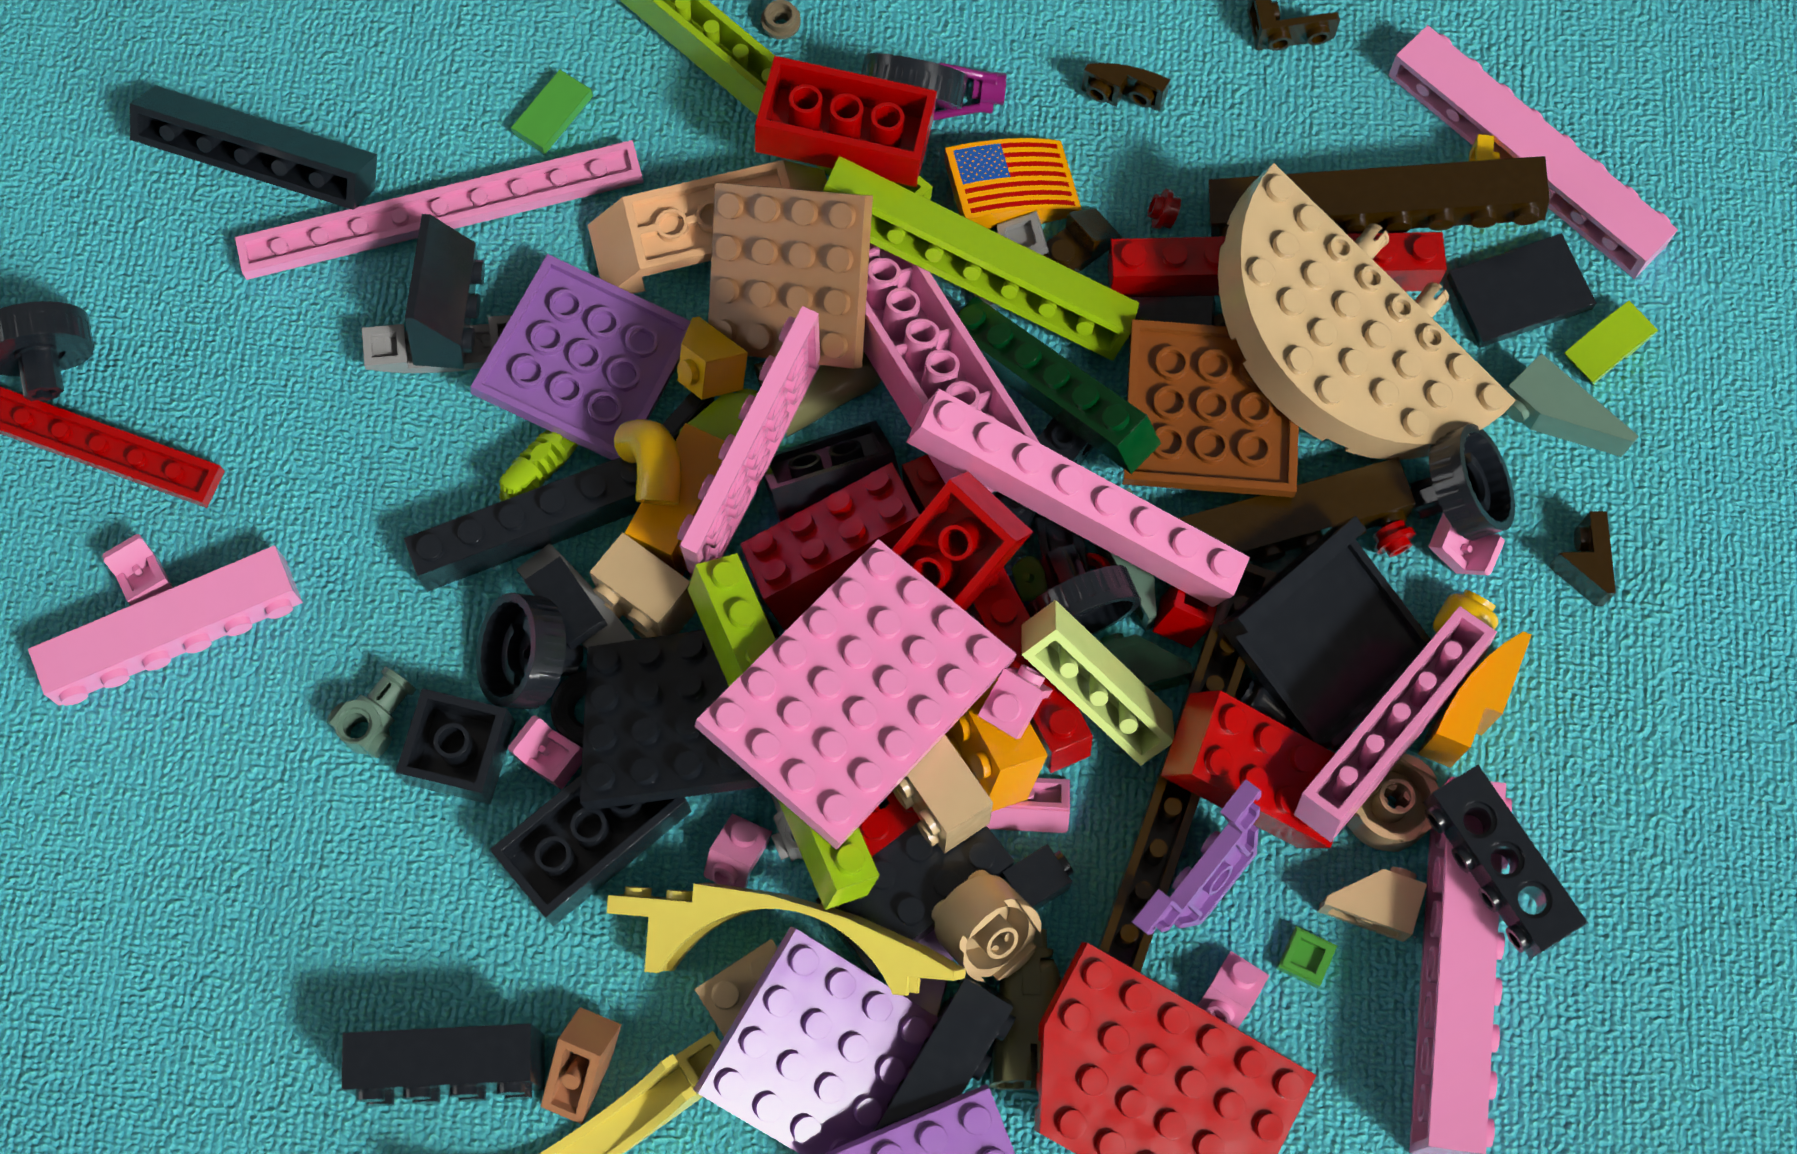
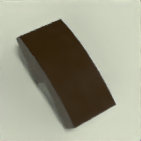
(1111, 81)

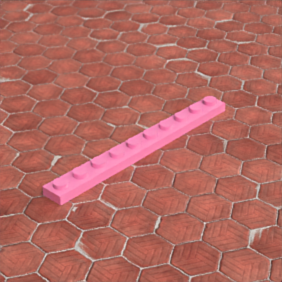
(453, 204)

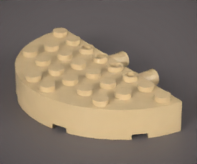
(1338, 335)

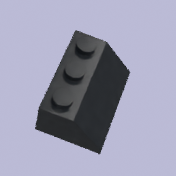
(443, 296)
(824, 466)

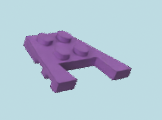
(1205, 884)

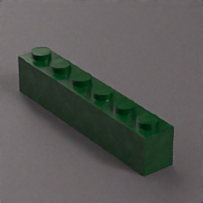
(1061, 387)

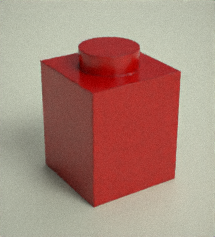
(1183, 617)

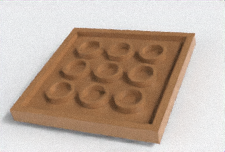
(785, 253)

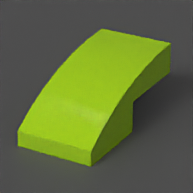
(1610, 342)

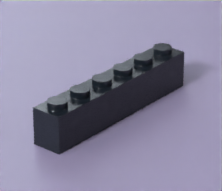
(253, 147)
(524, 523)

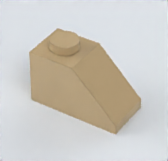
(1380, 902)

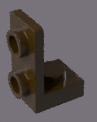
(1278, 34)

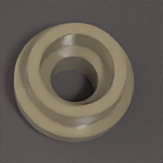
(780, 10)

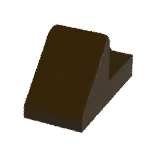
(1082, 240)
(1592, 568)

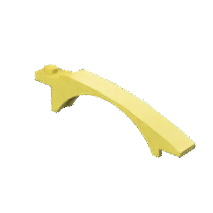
(687, 916)
(645, 1106)

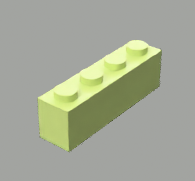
(1097, 682)

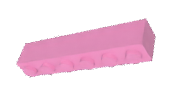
(165, 627)
(1394, 724)

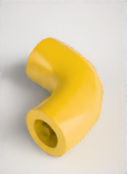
(656, 459)

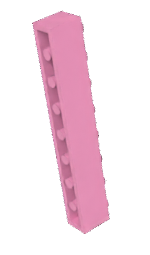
(1578, 186)
(1077, 499)

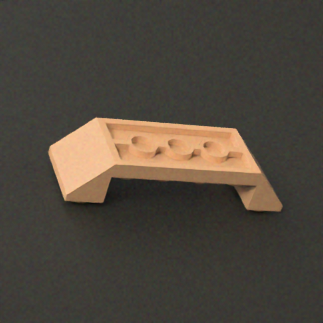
(675, 223)

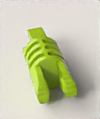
(535, 464)

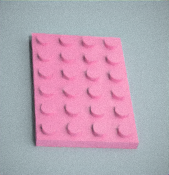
(755, 444)
(855, 693)

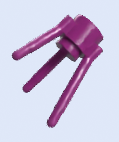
(986, 86)

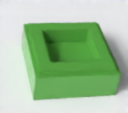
(1306, 957)

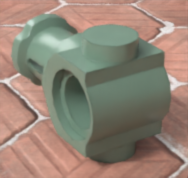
(374, 709)

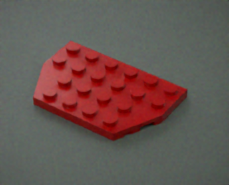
(1154, 1073)

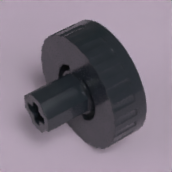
(945, 80)
(41, 342)
(1467, 484)
(1091, 597)
(520, 637)

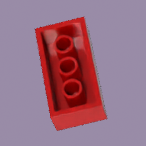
(829, 113)
(962, 539)
(819, 544)
(1229, 742)

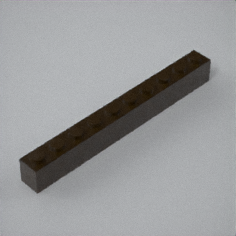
(1170, 805)

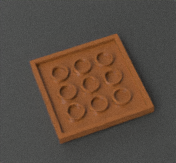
(1207, 414)

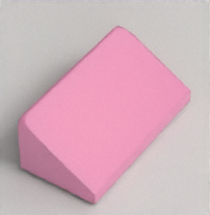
(1043, 811)

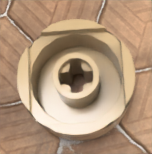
(1398, 828)
(986, 926)

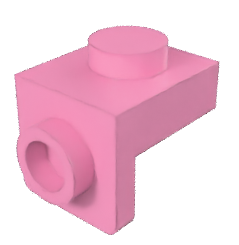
(1464, 555)
(136, 569)
(1015, 699)
(546, 752)
(736, 852)
(1233, 990)

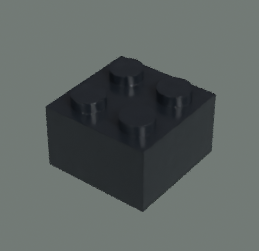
(456, 746)

